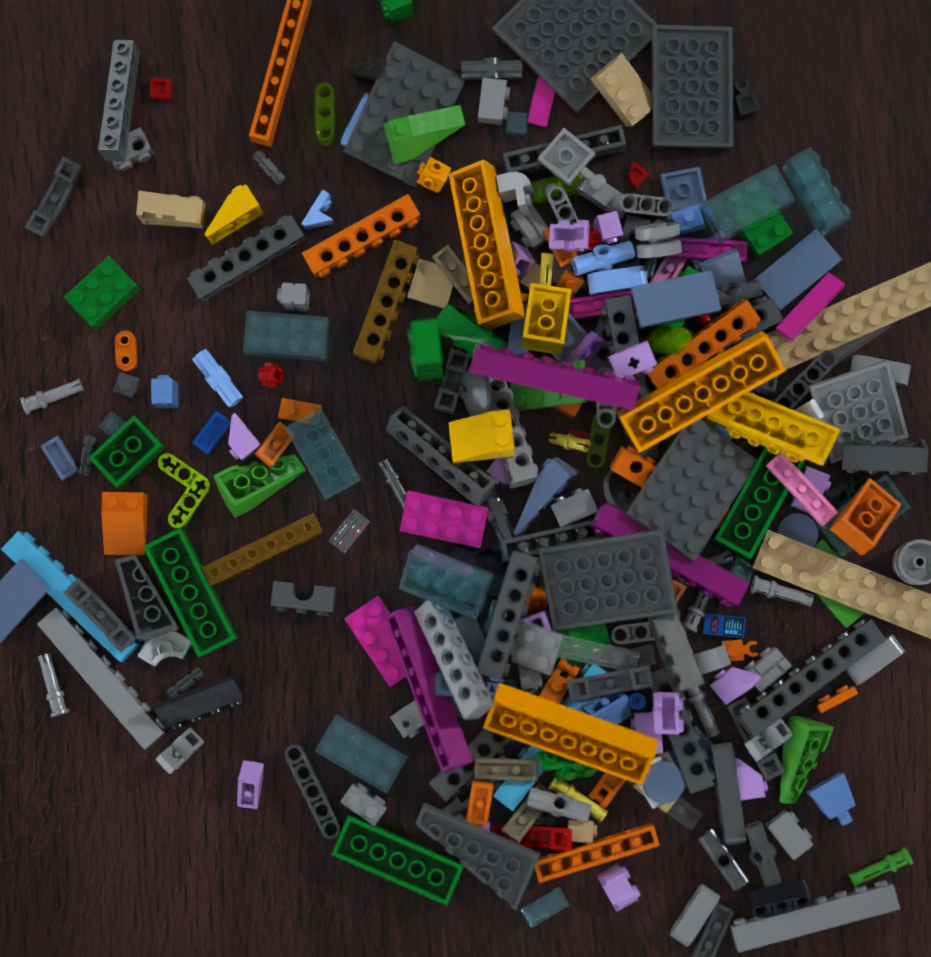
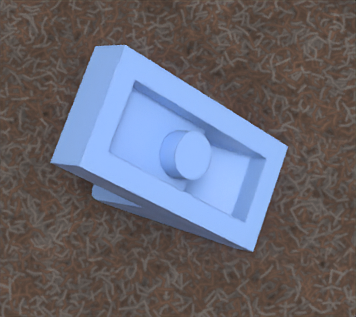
(315, 217)

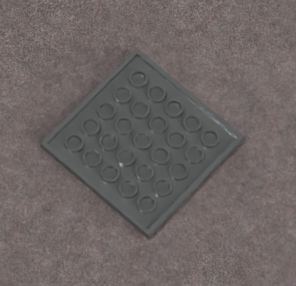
(574, 40)

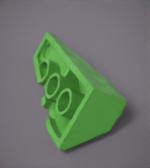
(419, 132)
(252, 484)
(800, 754)

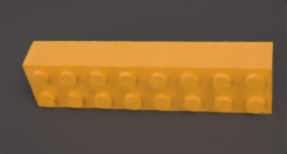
(486, 245)
(701, 391)
(571, 734)

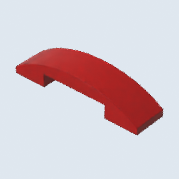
(542, 837)

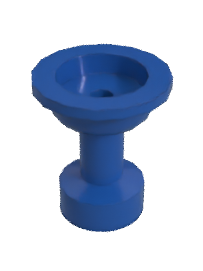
(637, 700)

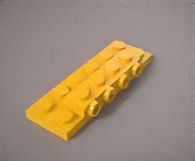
(777, 428)

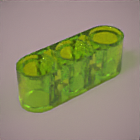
(325, 104)
(540, 186)
(668, 339)
(594, 449)

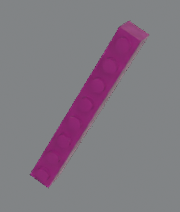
(554, 376)
(700, 573)
(435, 709)

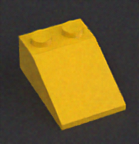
(235, 213)
(546, 318)
(482, 437)

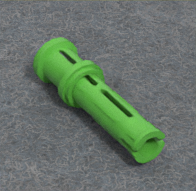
(890, 863)

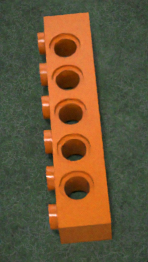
(367, 226)
(748, 322)
(623, 461)
(596, 853)

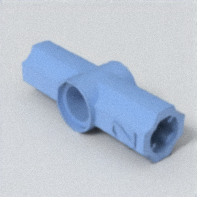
(603, 258)
(217, 378)

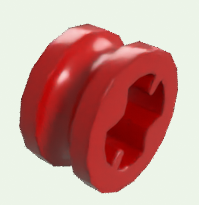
(703, 319)

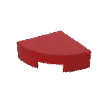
(637, 175)

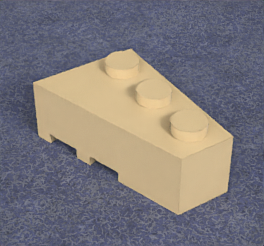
(170, 210)

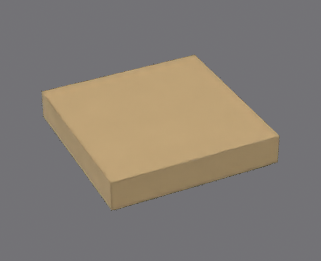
(430, 285)

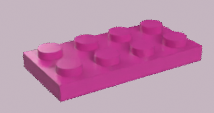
(444, 519)
(374, 635)

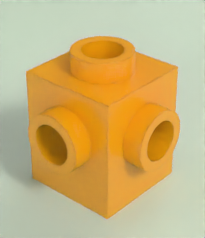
(433, 174)

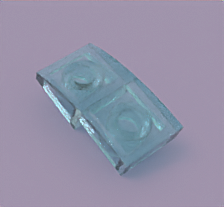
(545, 907)

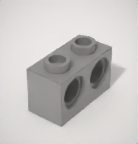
(132, 155)

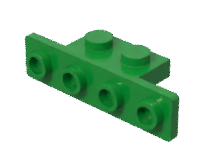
(565, 768)

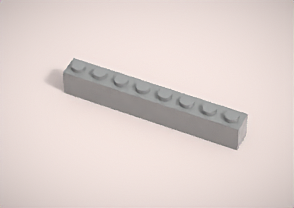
(102, 678)
(818, 916)

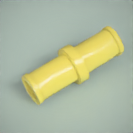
(569, 442)

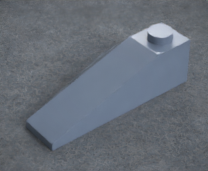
(550, 481)

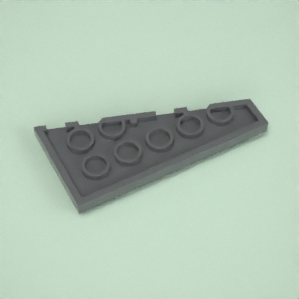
(485, 854)

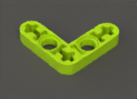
(190, 483)

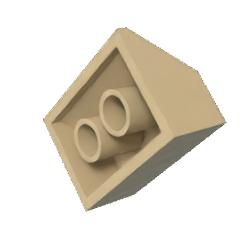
(623, 90)

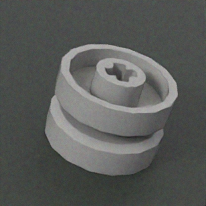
(657, 237)
(905, 564)

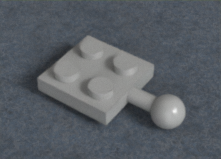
(568, 158)
(535, 647)

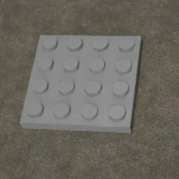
(861, 405)

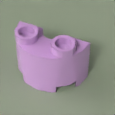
(569, 237)
(666, 713)
(618, 887)

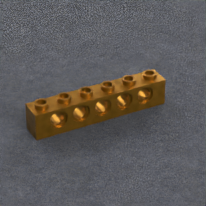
(399, 252)
(262, 550)

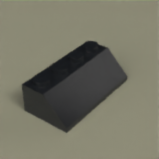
(491, 562)
(200, 701)

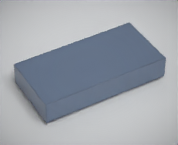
(60, 458)

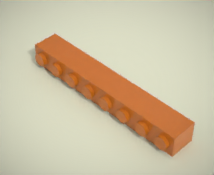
(279, 71)

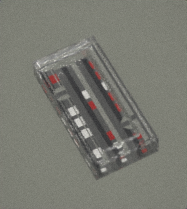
(349, 531)

